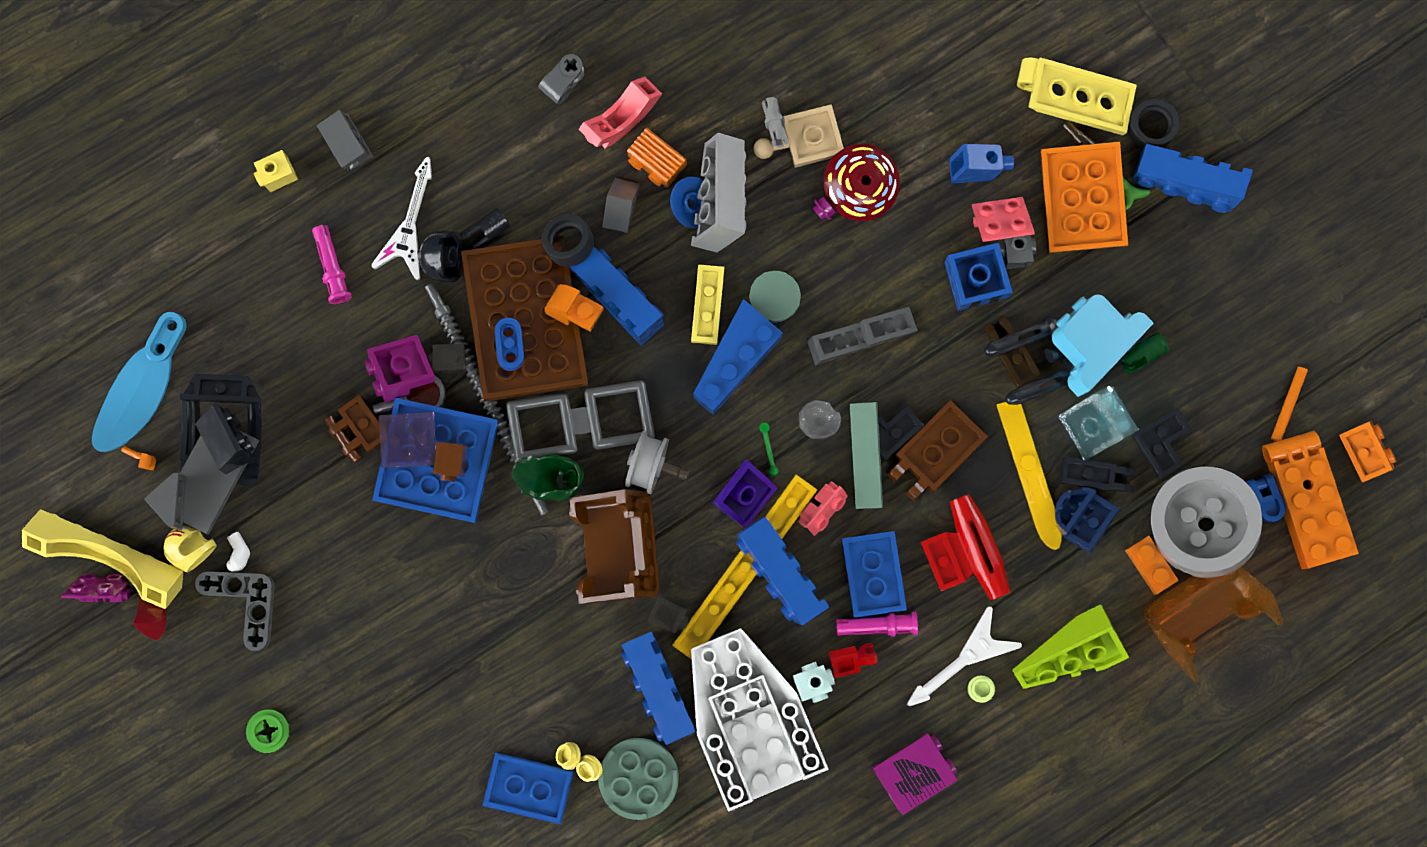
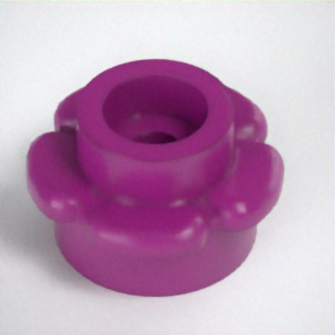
(823, 208)

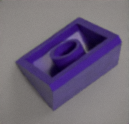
(745, 494)

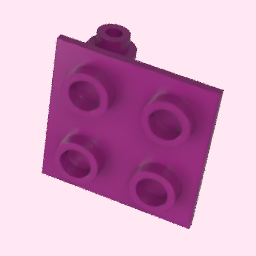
(92, 588)

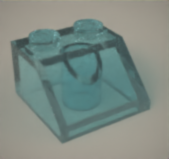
(1098, 422)

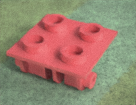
(1002, 219)

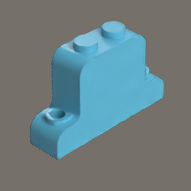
(1096, 339)

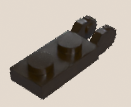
(1016, 362)

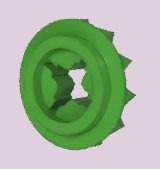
(257, 724)

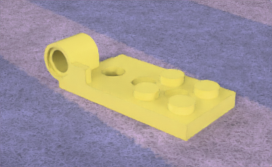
(1041, 74)

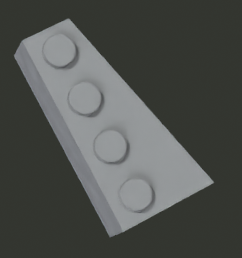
(722, 194)

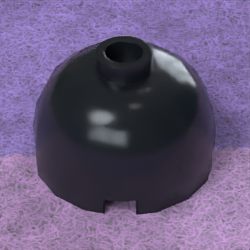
(442, 256)

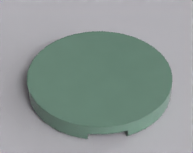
(638, 778)

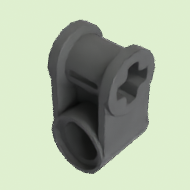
(559, 81)

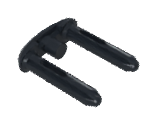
(1052, 354)

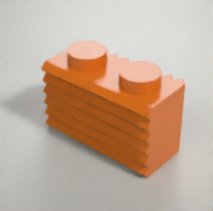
(656, 158)

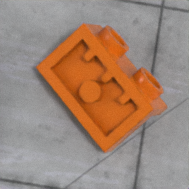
(1368, 451)

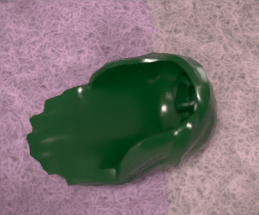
(548, 477)

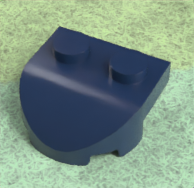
(1084, 517)

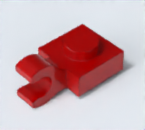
(848, 660)

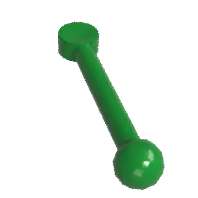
(764, 428)

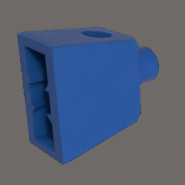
(978, 163)

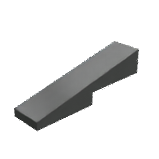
(861, 335)

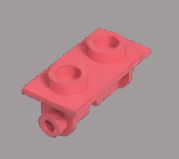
(817, 518)

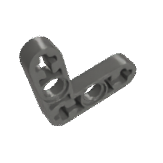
(247, 591)

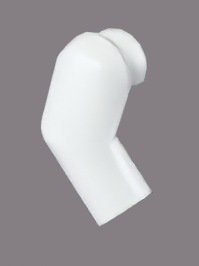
(240, 553)

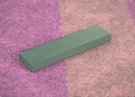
(866, 455)

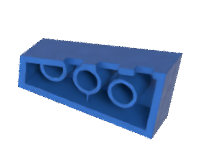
(619, 296)
(658, 687)

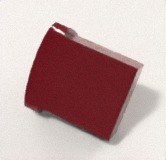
(150, 619)

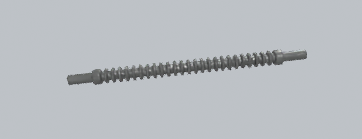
(443, 312)

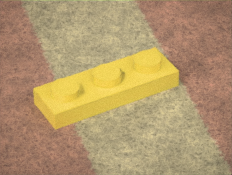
(707, 304)

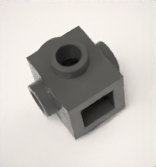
(1018, 251)

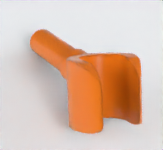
(146, 461)

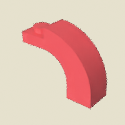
(623, 115)

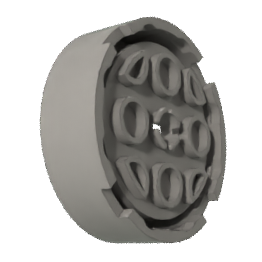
(1212, 495)

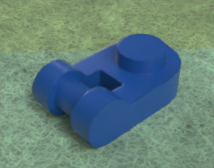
(1273, 505)

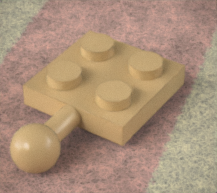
(811, 137)

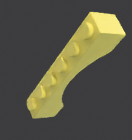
(54, 536)

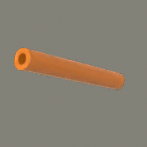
(1289, 404)

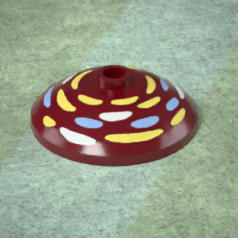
(845, 187)

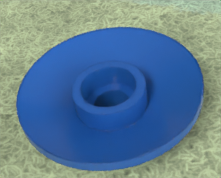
(682, 192)

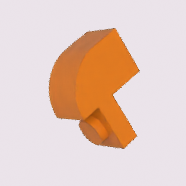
(570, 306)

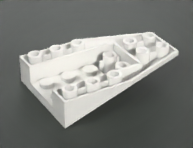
(750, 721)

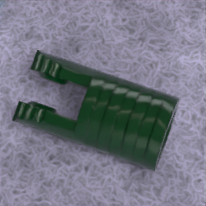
(1145, 353)

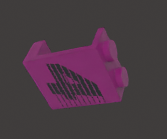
(915, 773)

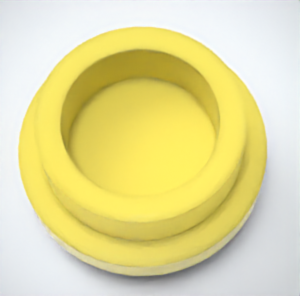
(568, 755)
(589, 768)

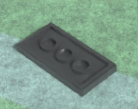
(207, 486)

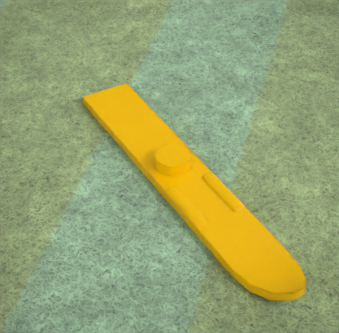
(1030, 473)

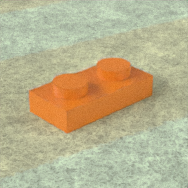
(1151, 565)

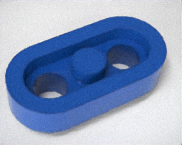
(509, 345)

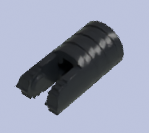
(491, 225)

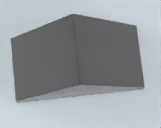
(620, 205)
(169, 499)

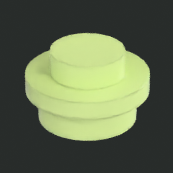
(981, 689)

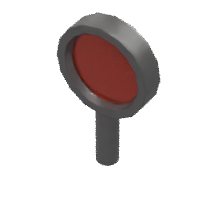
(429, 394)

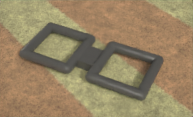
(580, 420)

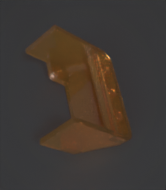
(1202, 604)

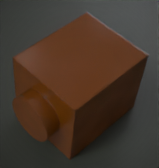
(450, 461)

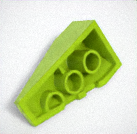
(1080, 645)

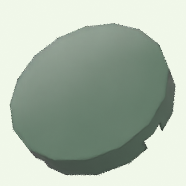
(775, 296)

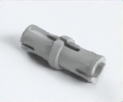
(775, 122)

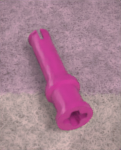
(333, 275)
(891, 624)

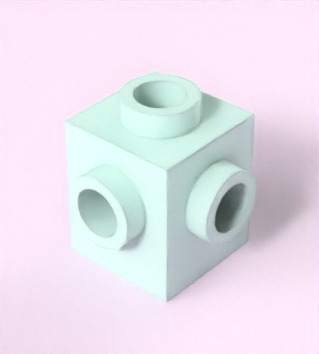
(803, 685)

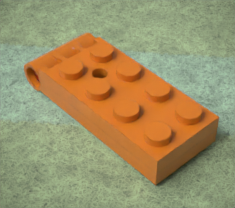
(1312, 514)

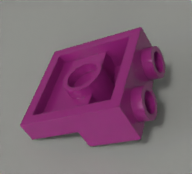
(398, 367)

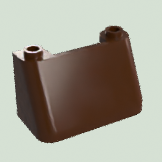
(617, 546)

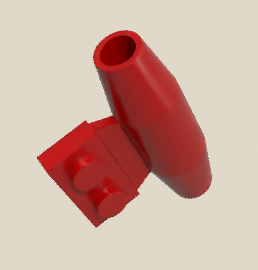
(968, 551)

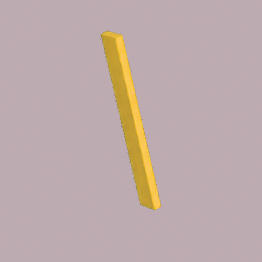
(740, 571)

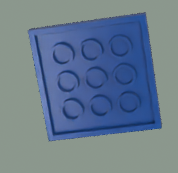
(424, 491)

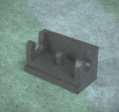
(344, 140)

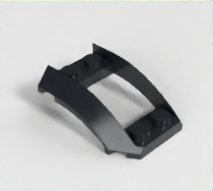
(221, 390)

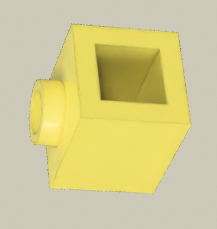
(274, 171)

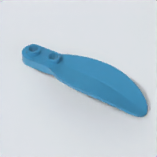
(138, 387)

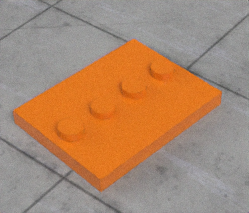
(1084, 197)

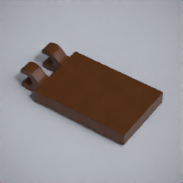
(938, 449)

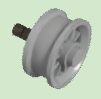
(648, 463)

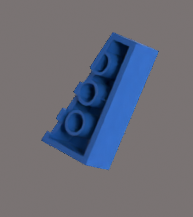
(1192, 178)
(738, 354)
(780, 572)

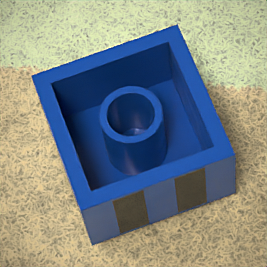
(978, 276)

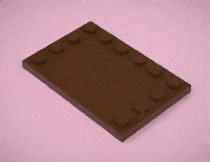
(518, 284)

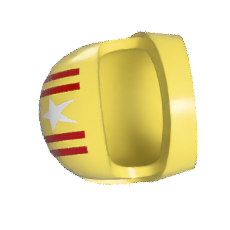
(187, 548)

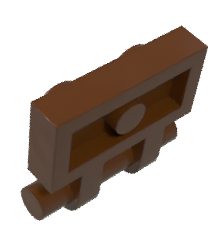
(362, 422)

